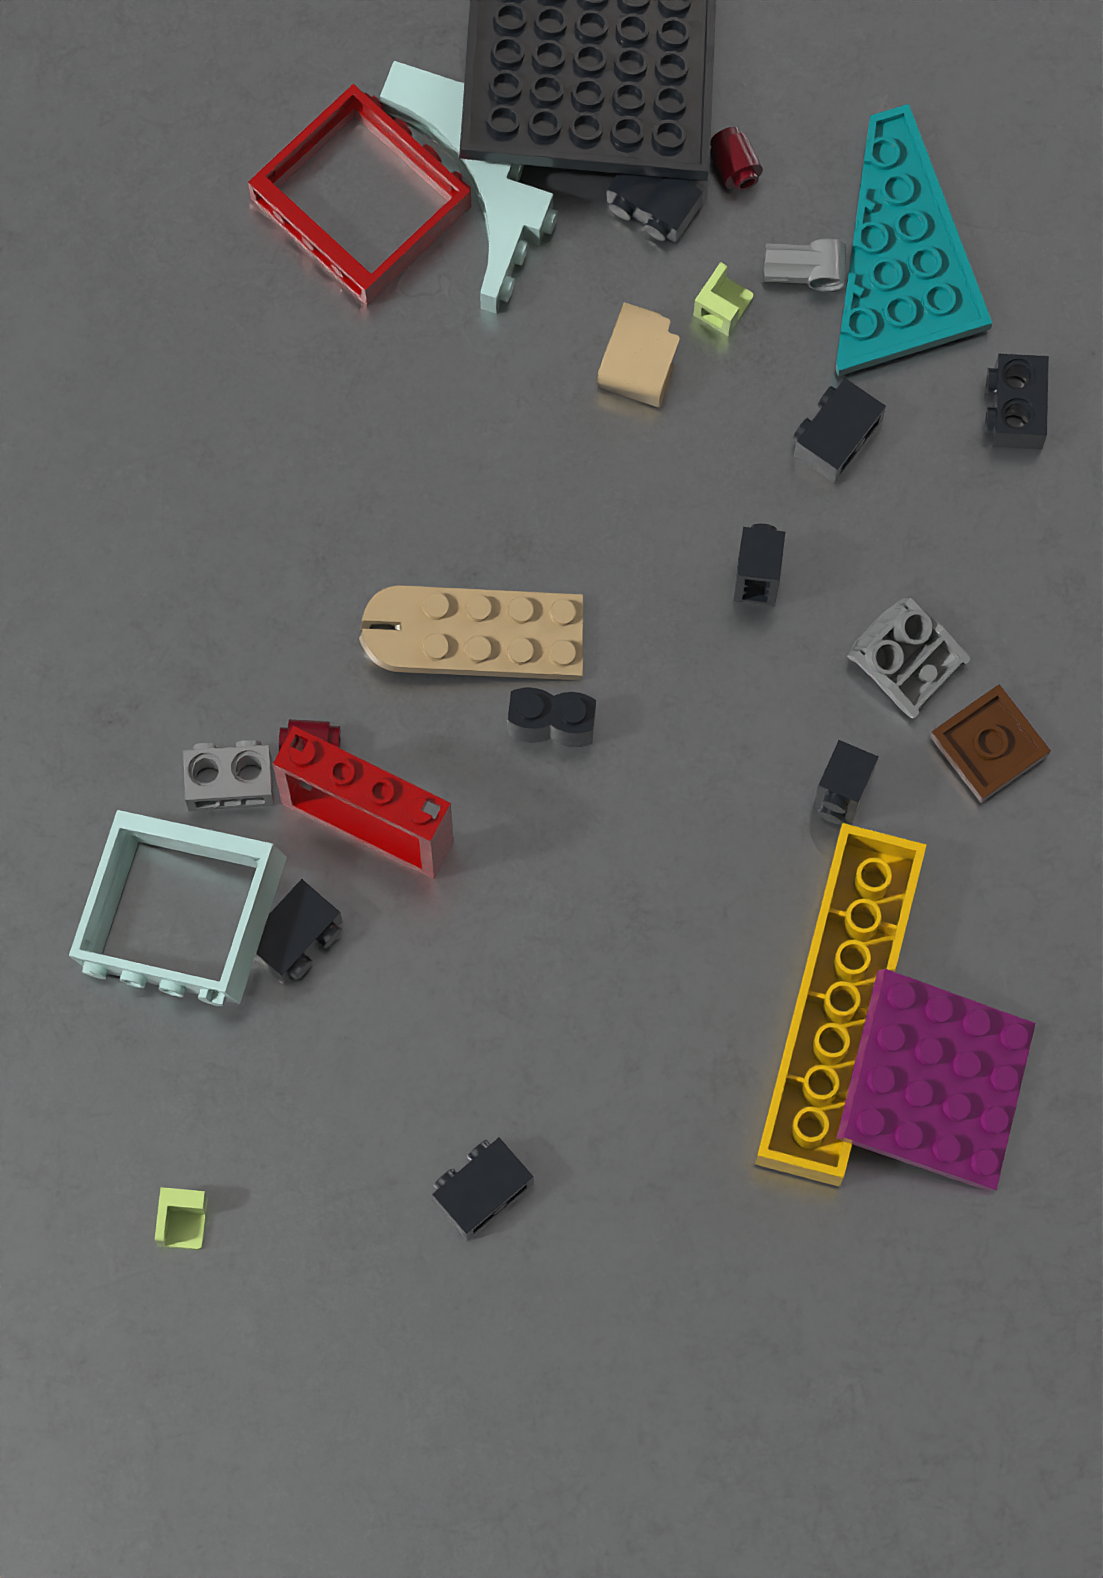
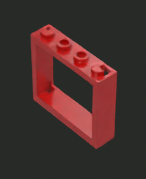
(398, 137)
(363, 802)

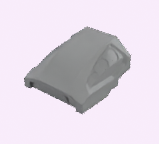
(908, 654)

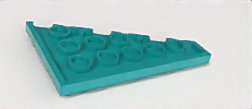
(907, 262)

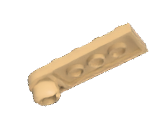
(475, 632)

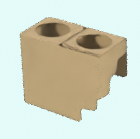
(639, 356)

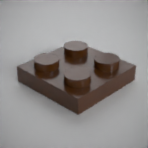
(990, 743)

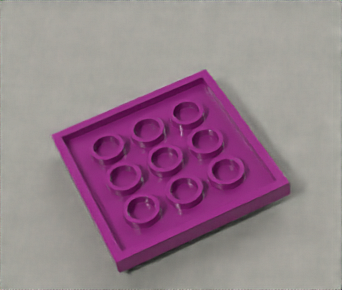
(936, 1080)

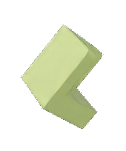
(722, 301)
(181, 1218)

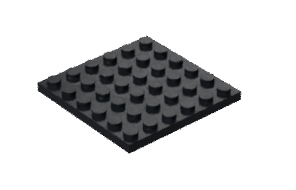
(591, 85)

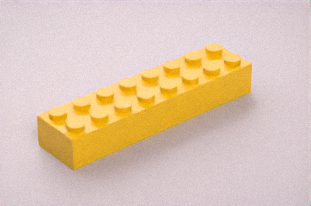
(853, 938)

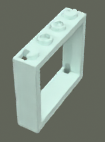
(109, 881)

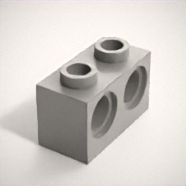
(228, 788)

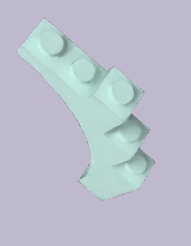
(512, 210)

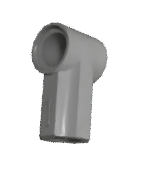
(817, 264)

